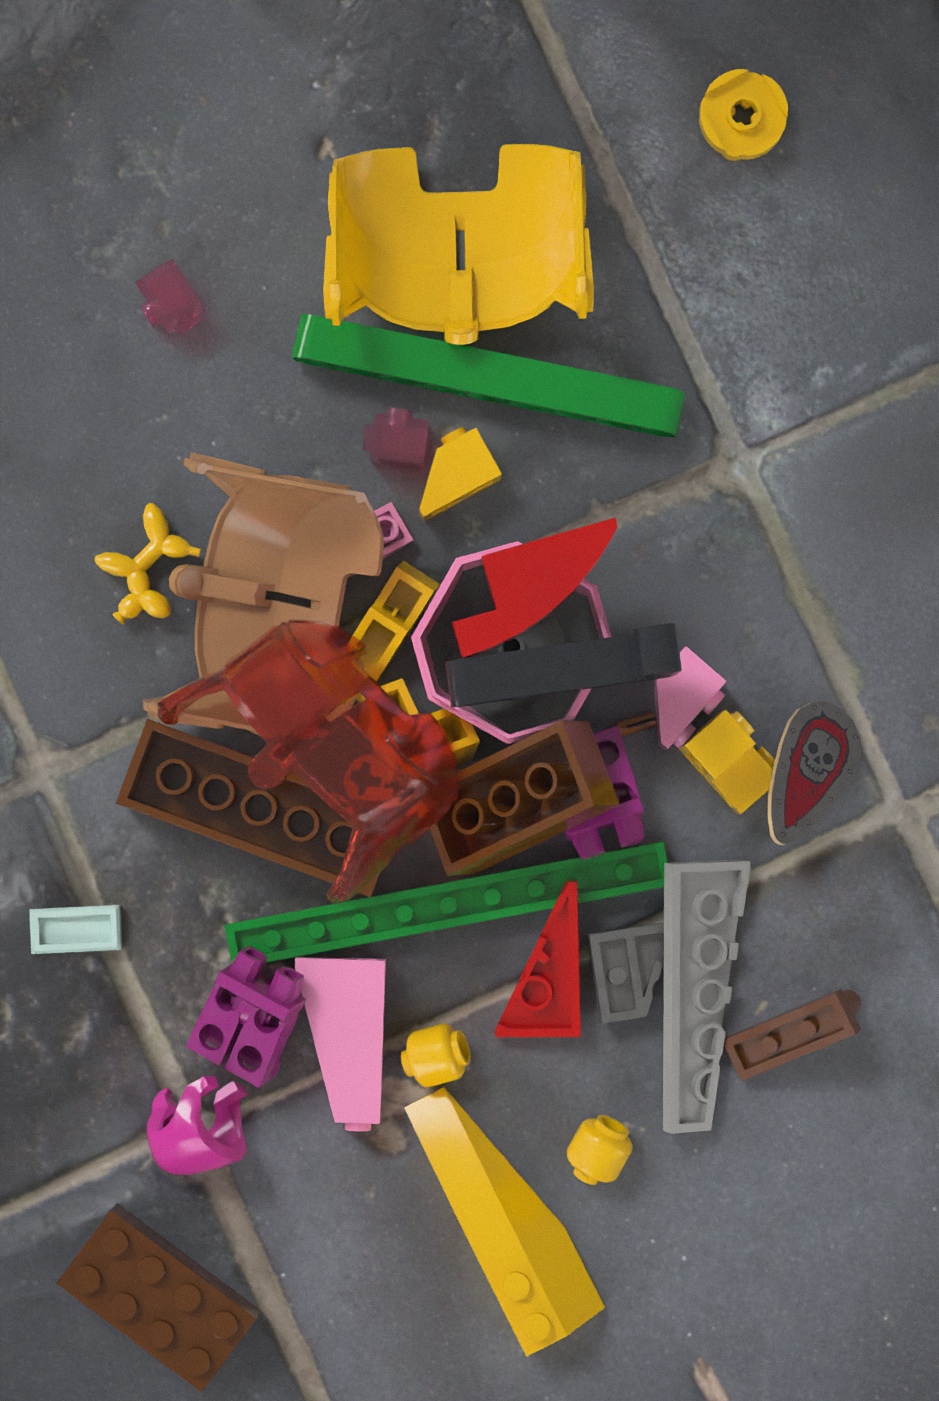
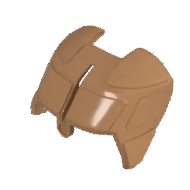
(269, 537)

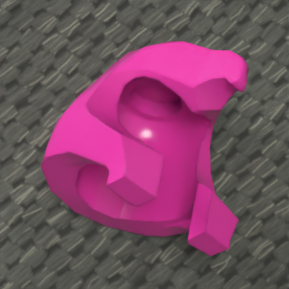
(179, 1136)

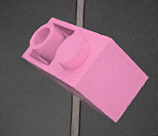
(683, 697)

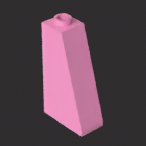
(348, 1032)

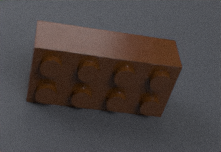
(524, 797)
(158, 1297)

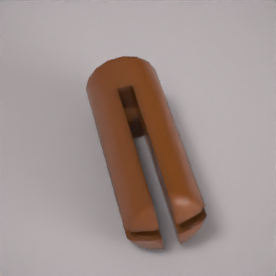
(626, 731)

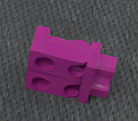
(626, 816)
(249, 1017)

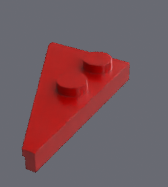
(550, 986)

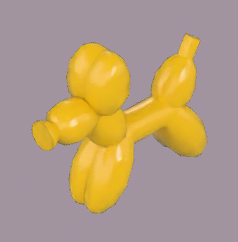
(135, 569)

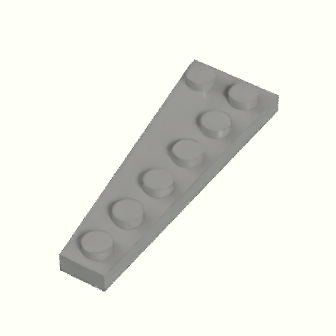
(699, 947)

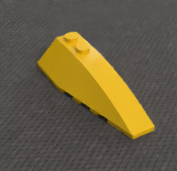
(507, 1225)

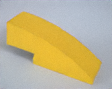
(393, 617)

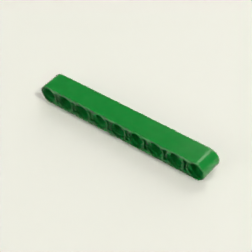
(488, 376)

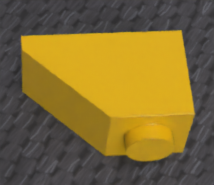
(457, 472)

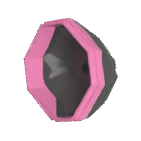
(468, 594)

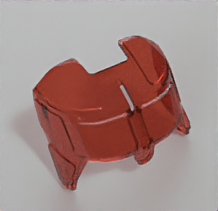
(370, 764)

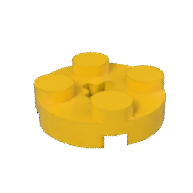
(735, 139)

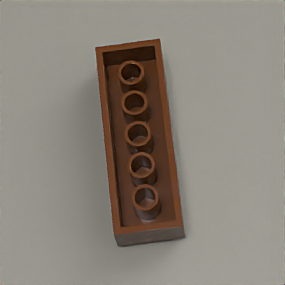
(212, 795)

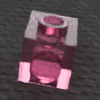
(169, 299)
(397, 439)

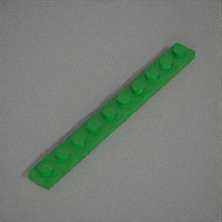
(448, 904)

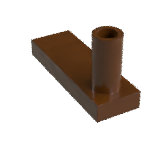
(794, 1033)

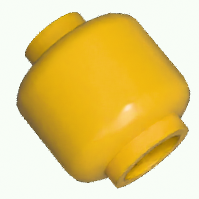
(436, 1055)
(599, 1150)

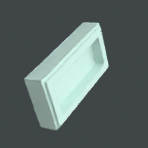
(75, 929)

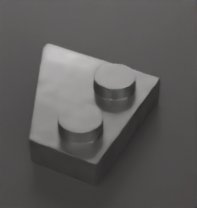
(626, 970)

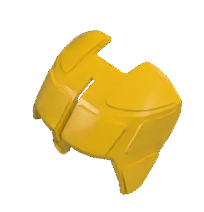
(398, 243)

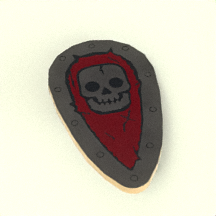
(811, 769)

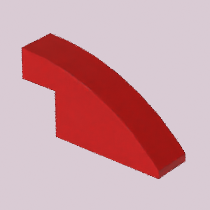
(531, 583)

